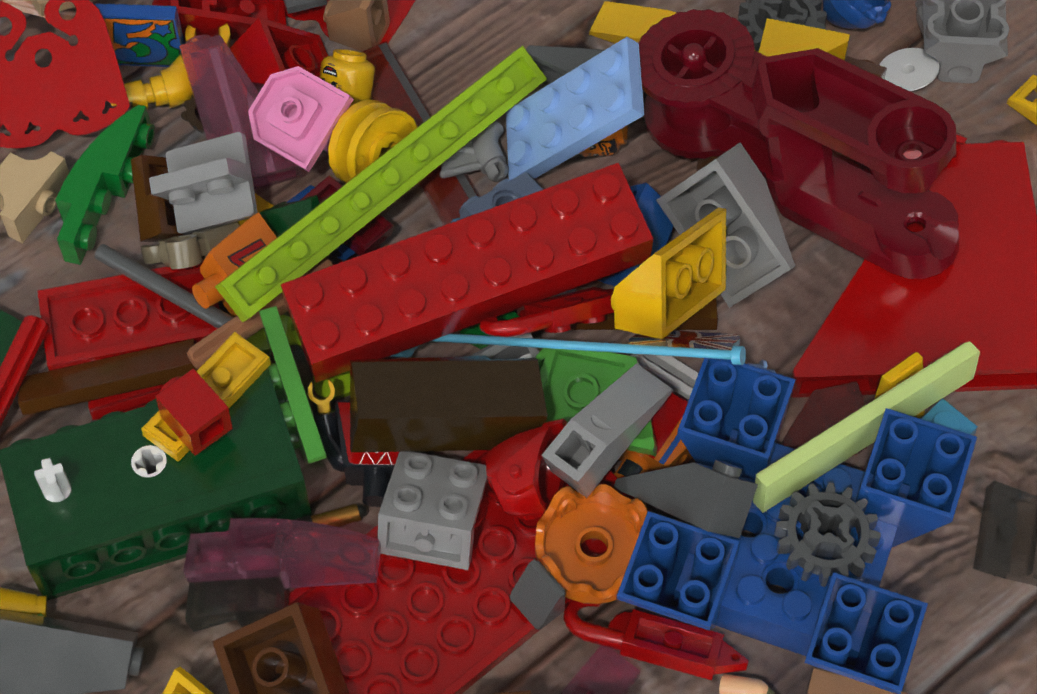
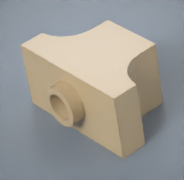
(29, 191)

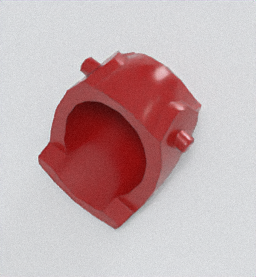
(520, 474)

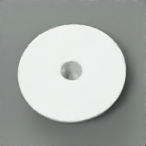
(910, 68)

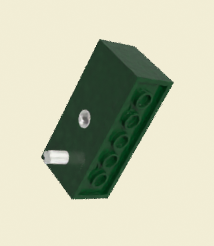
(114, 504)

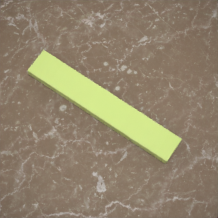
(862, 426)

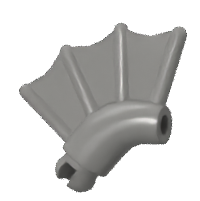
(479, 154)

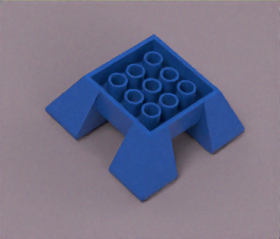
(725, 580)

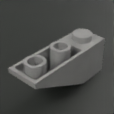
(605, 429)

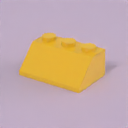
(674, 280)

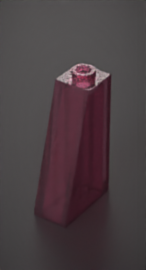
(222, 103)

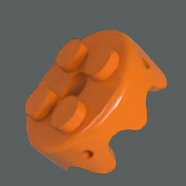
(575, 519)

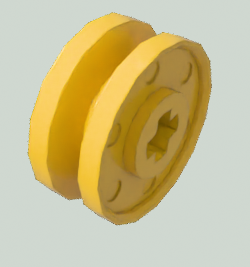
(365, 135)

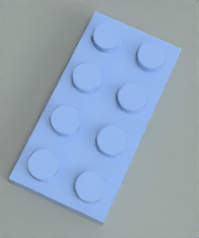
(575, 111)

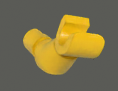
(172, 84)

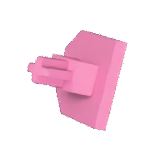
(297, 115)

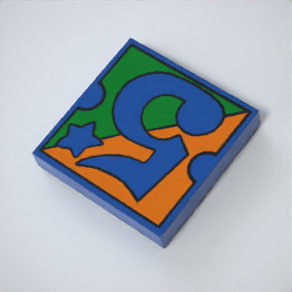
(143, 33)

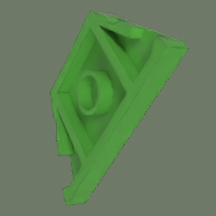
(577, 377)
(291, 390)

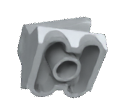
(963, 36)

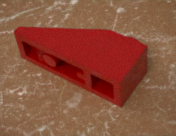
(212, 14)

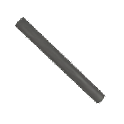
(160, 285)

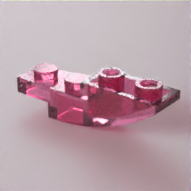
(283, 548)

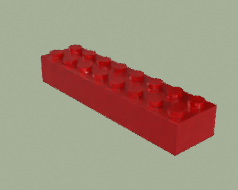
(467, 271)

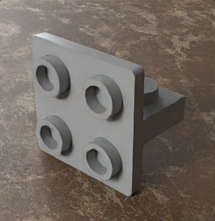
(208, 183)

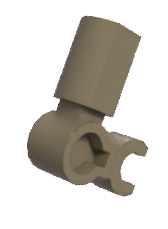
(186, 250)

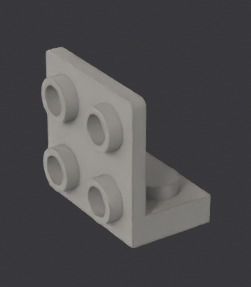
(431, 509)

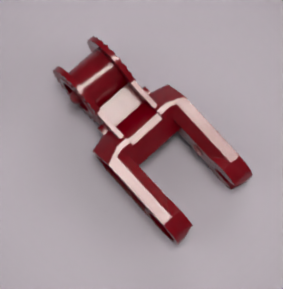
(788, 114)

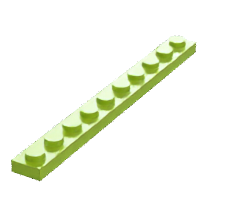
(379, 184)

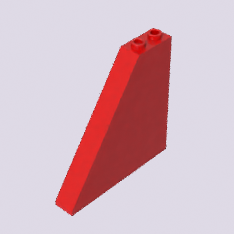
(978, 299)

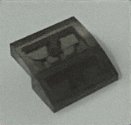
(1008, 534)
(231, 600)

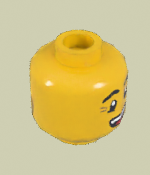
(349, 73)

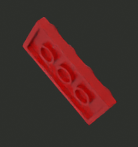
(116, 318)

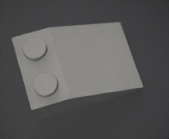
(754, 234)

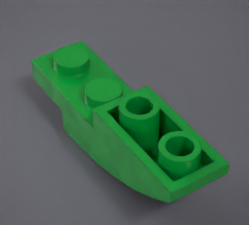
(97, 175)

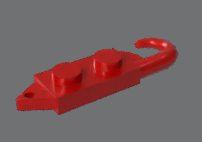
(554, 314)
(659, 641)

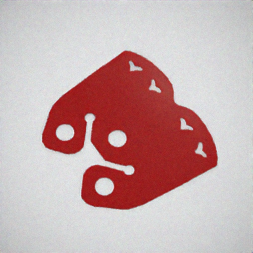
(74, 81)

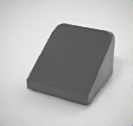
(538, 595)

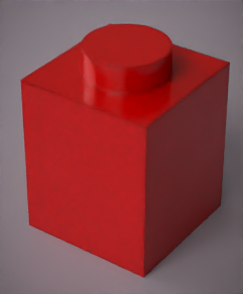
(193, 411)

